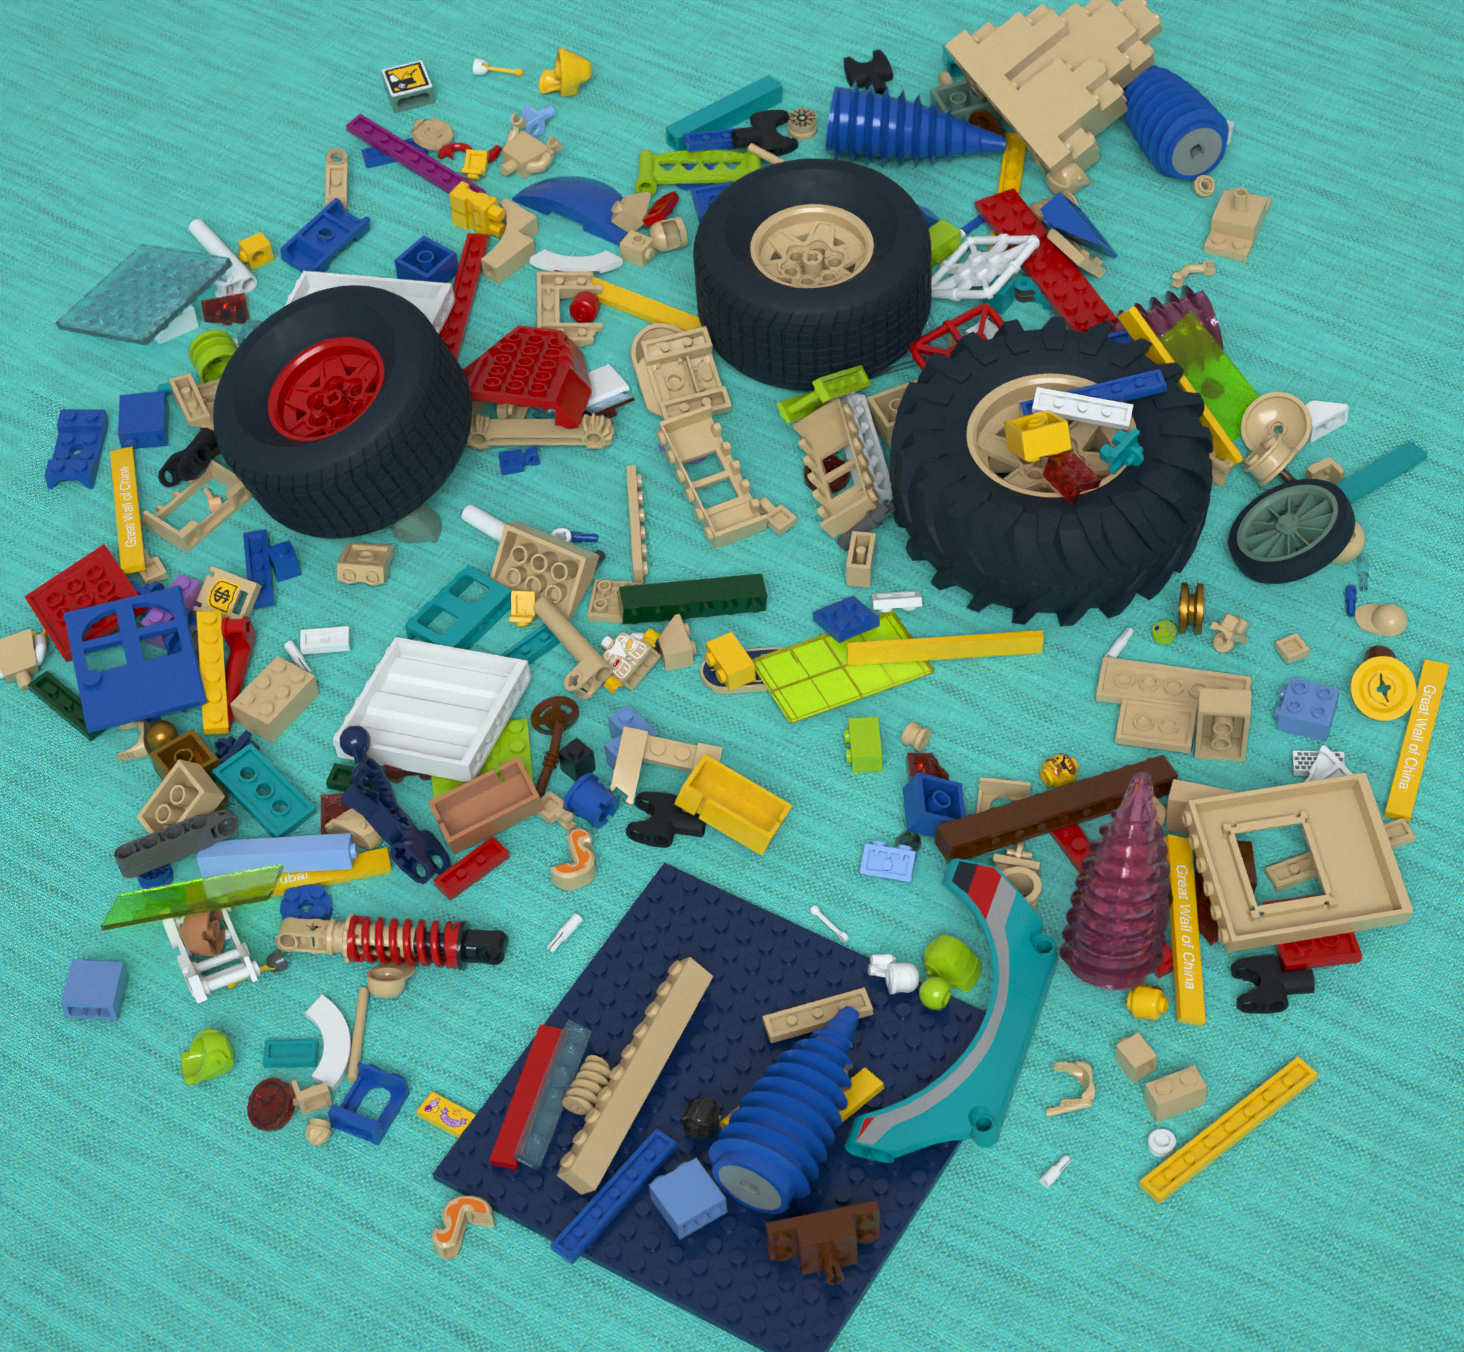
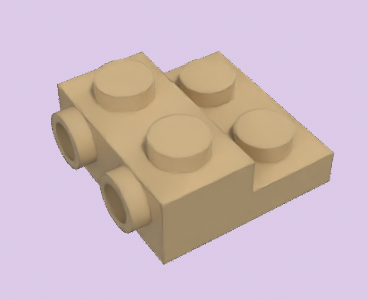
(365, 563)

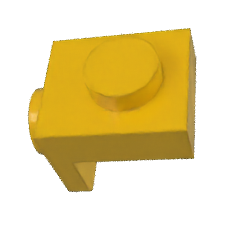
(475, 164)
(522, 607)

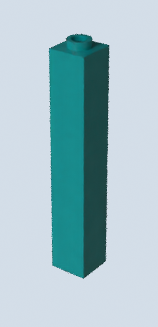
(727, 111)

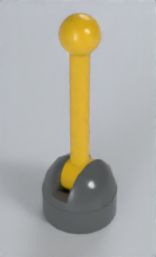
(274, 962)

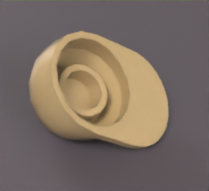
(389, 979)

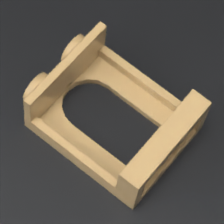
(993, 789)

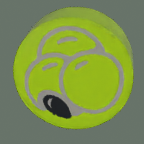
(1164, 632)

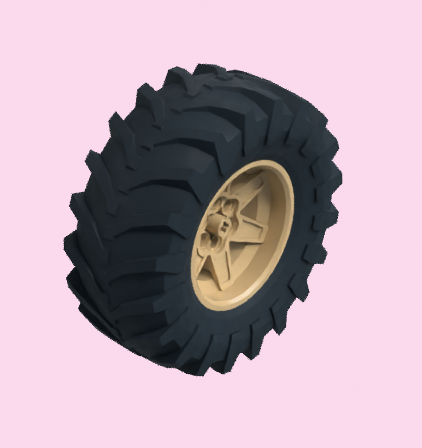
(1017, 535)

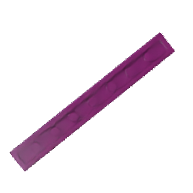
(407, 155)

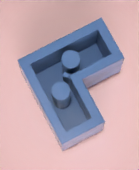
(628, 718)

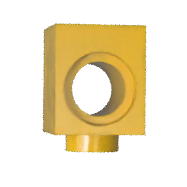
(255, 251)

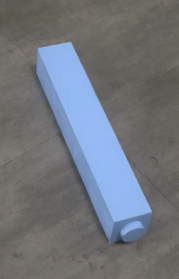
(293, 852)

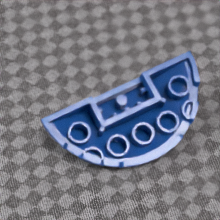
(576, 199)

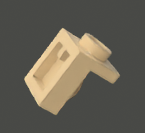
(312, 1098)

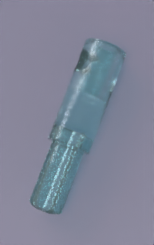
(1363, 571)

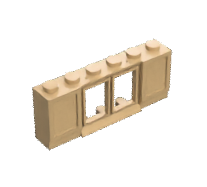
(823, 435)
(696, 436)

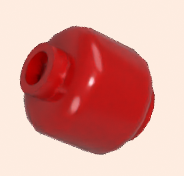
(584, 307)

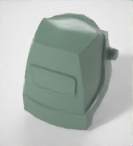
(418, 526)

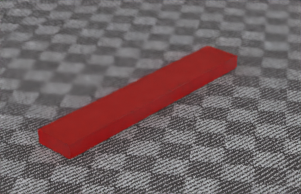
(524, 1096)

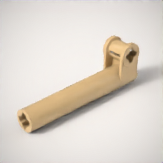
(592, 668)

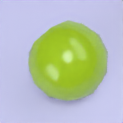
(935, 993)

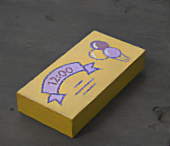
(445, 1114)

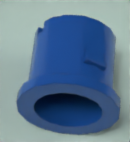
(591, 800)

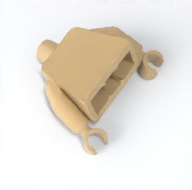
(525, 153)

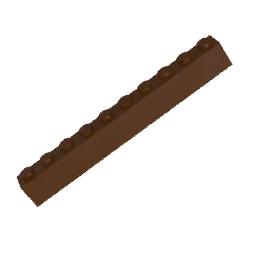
(1047, 811)

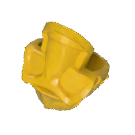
(568, 76)

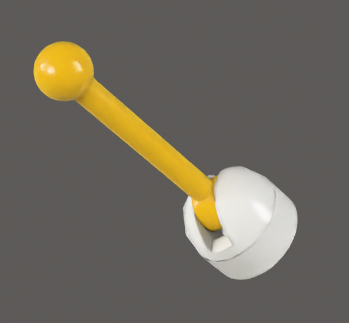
(481, 68)

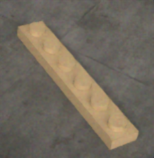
(639, 550)

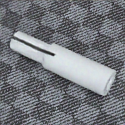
(1120, 643)
(296, 656)
(563, 934)

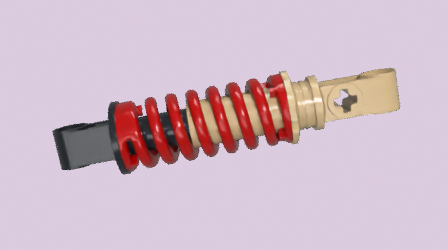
(382, 942)

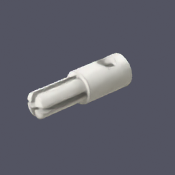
(1054, 1171)

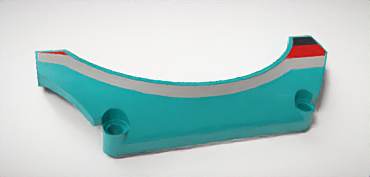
(983, 1080)

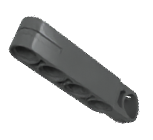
(175, 842)

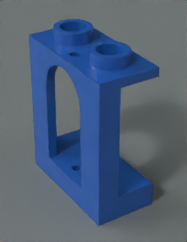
(370, 1077)

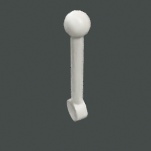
(814, 910)

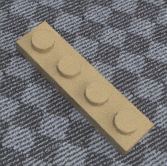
(814, 1015)

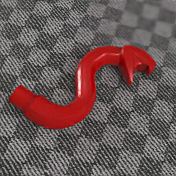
(449, 149)

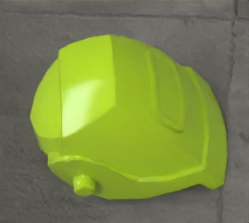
(952, 961)
(207, 1057)

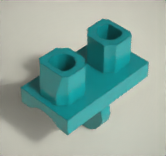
(1126, 452)

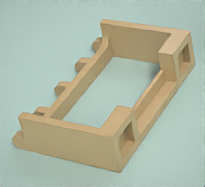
(193, 532)

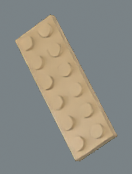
(1160, 683)

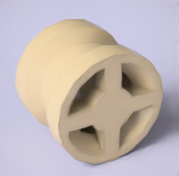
(916, 736)

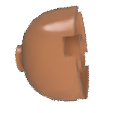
(203, 933)

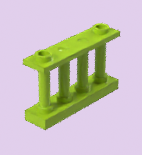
(826, 389)

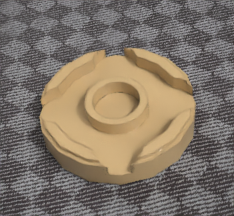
(432, 134)

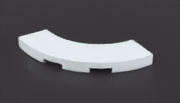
(600, 262)
(336, 1042)

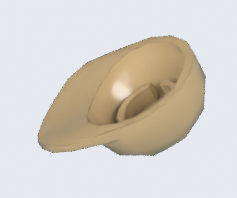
(1383, 620)

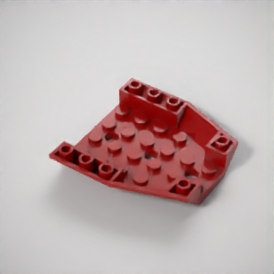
(535, 371)

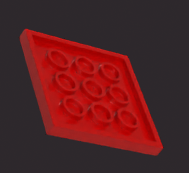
(84, 584)

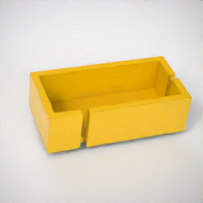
(733, 804)

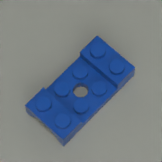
(312, 252)
(77, 431)

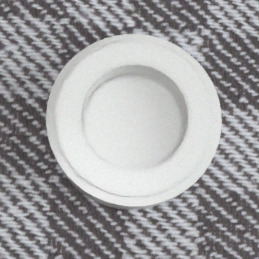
(1161, 1142)

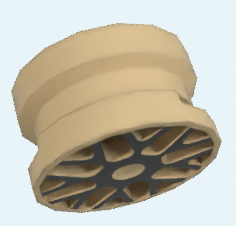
(802, 125)

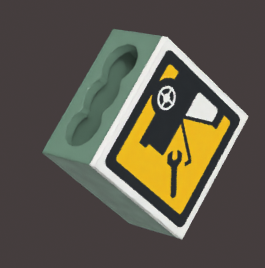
(408, 86)

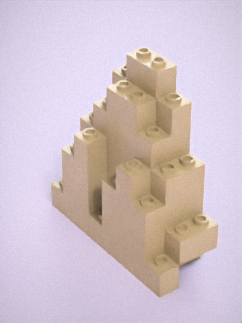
(1060, 74)

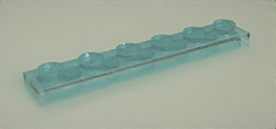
(549, 1098)

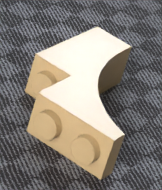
(514, 247)

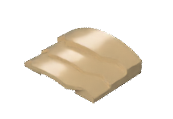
(681, 375)
(195, 400)

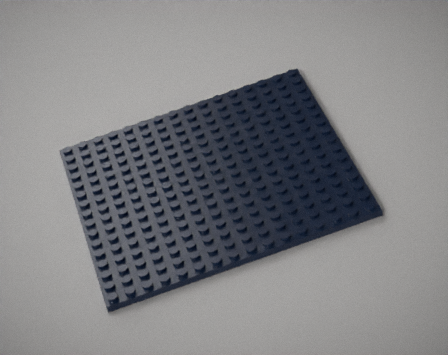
(757, 970)

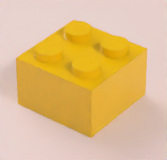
(1037, 435)

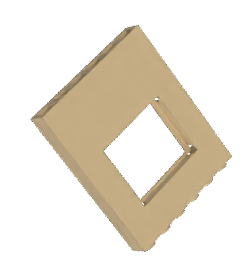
(1346, 847)

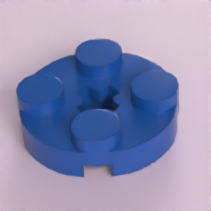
(306, 895)

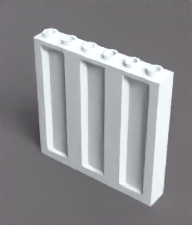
(436, 707)

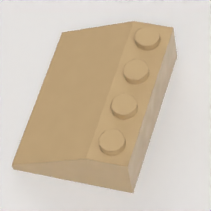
(544, 563)

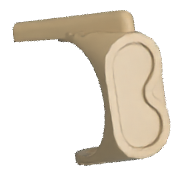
(141, 748)
(1083, 1073)

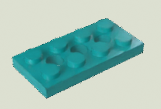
(261, 807)

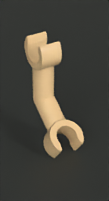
(1206, 268)

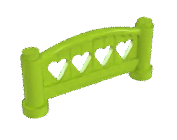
(651, 173)

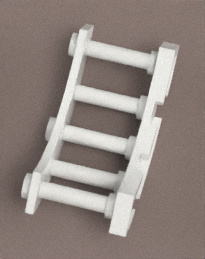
(199, 985)

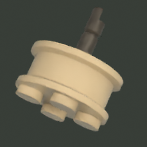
(1270, 460)

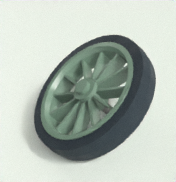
(1291, 531)

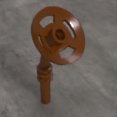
(558, 722)

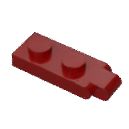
(661, 209)

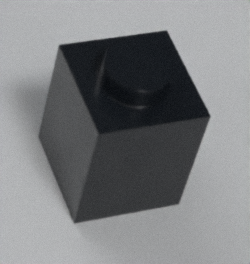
(576, 759)

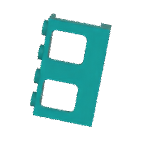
(473, 619)

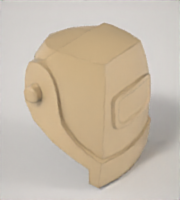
(1069, 179)
(356, 824)

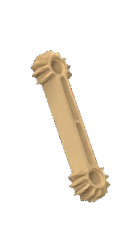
(592, 432)

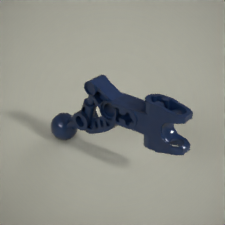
(382, 812)

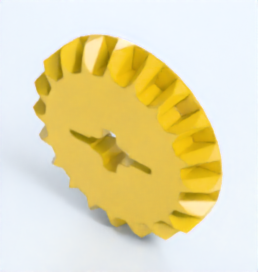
(1392, 674)

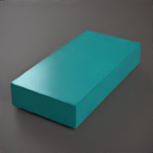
(290, 1053)

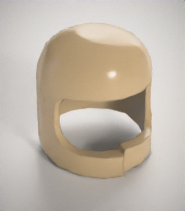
(666, 235)

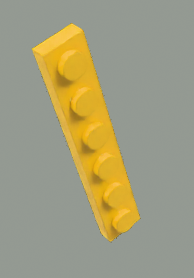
(212, 672)

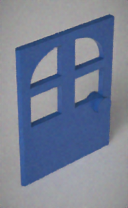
(141, 686)

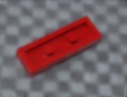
(471, 868)

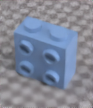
(1307, 709)
(94, 989)
(687, 1198)

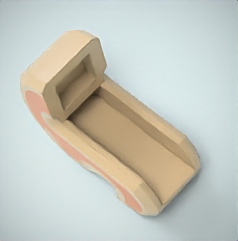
(582, 869)
(455, 1218)

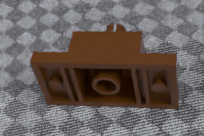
(824, 1238)

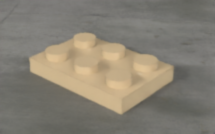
(1156, 726)

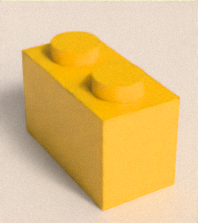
(730, 661)

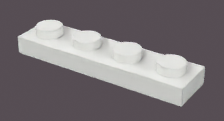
(1083, 408)

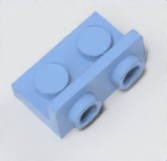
(888, 862)

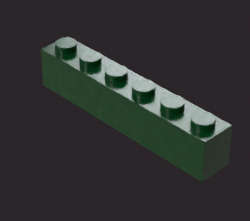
(692, 598)

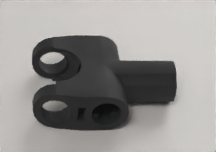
(875, 72)
(764, 133)
(190, 460)
(665, 821)
(1271, 983)

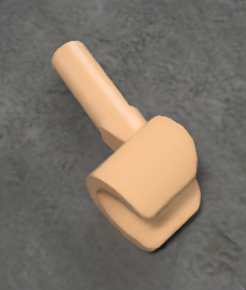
(214, 502)

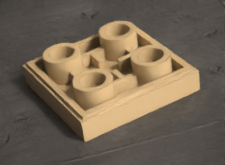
(604, 601)

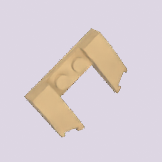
(564, 285)
(640, 747)

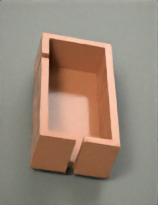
(486, 805)

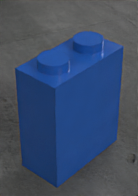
(143, 420)

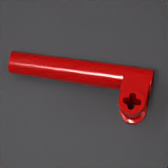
(241, 640)

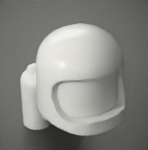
(898, 976)

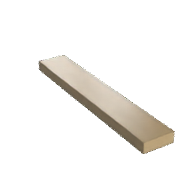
(1302, 869)

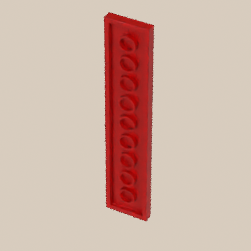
(1047, 266)

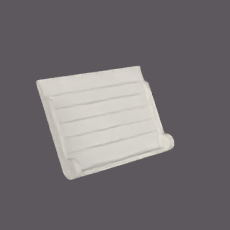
(605, 384)

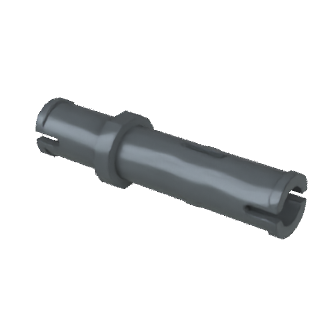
(872, 520)

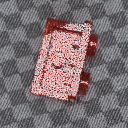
(1070, 475)

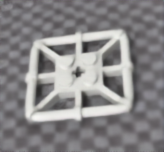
(982, 266)

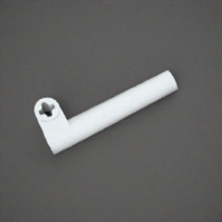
(237, 277)
(494, 527)

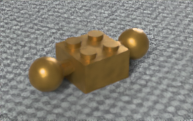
(189, 747)

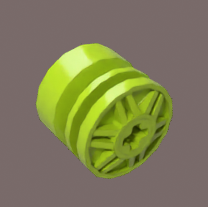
(211, 354)

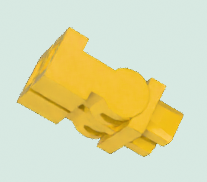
(476, 211)

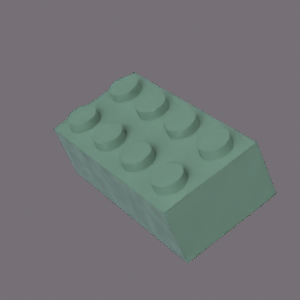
(961, 100)

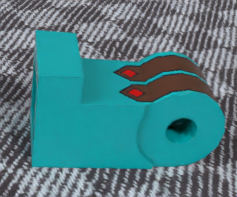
(1027, 291)

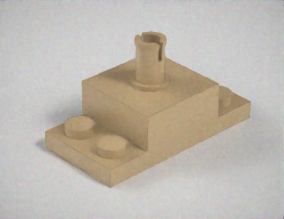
(1236, 224)

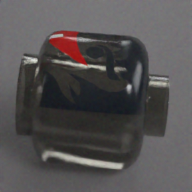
(701, 1118)

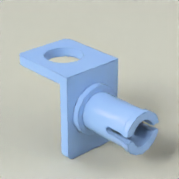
(536, 119)

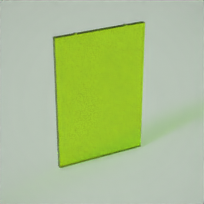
(1210, 372)

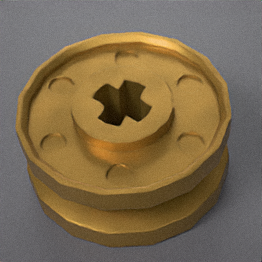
(1191, 608)

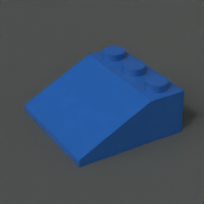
(1072, 222)

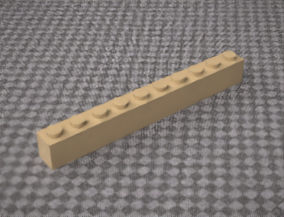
(634, 1076)

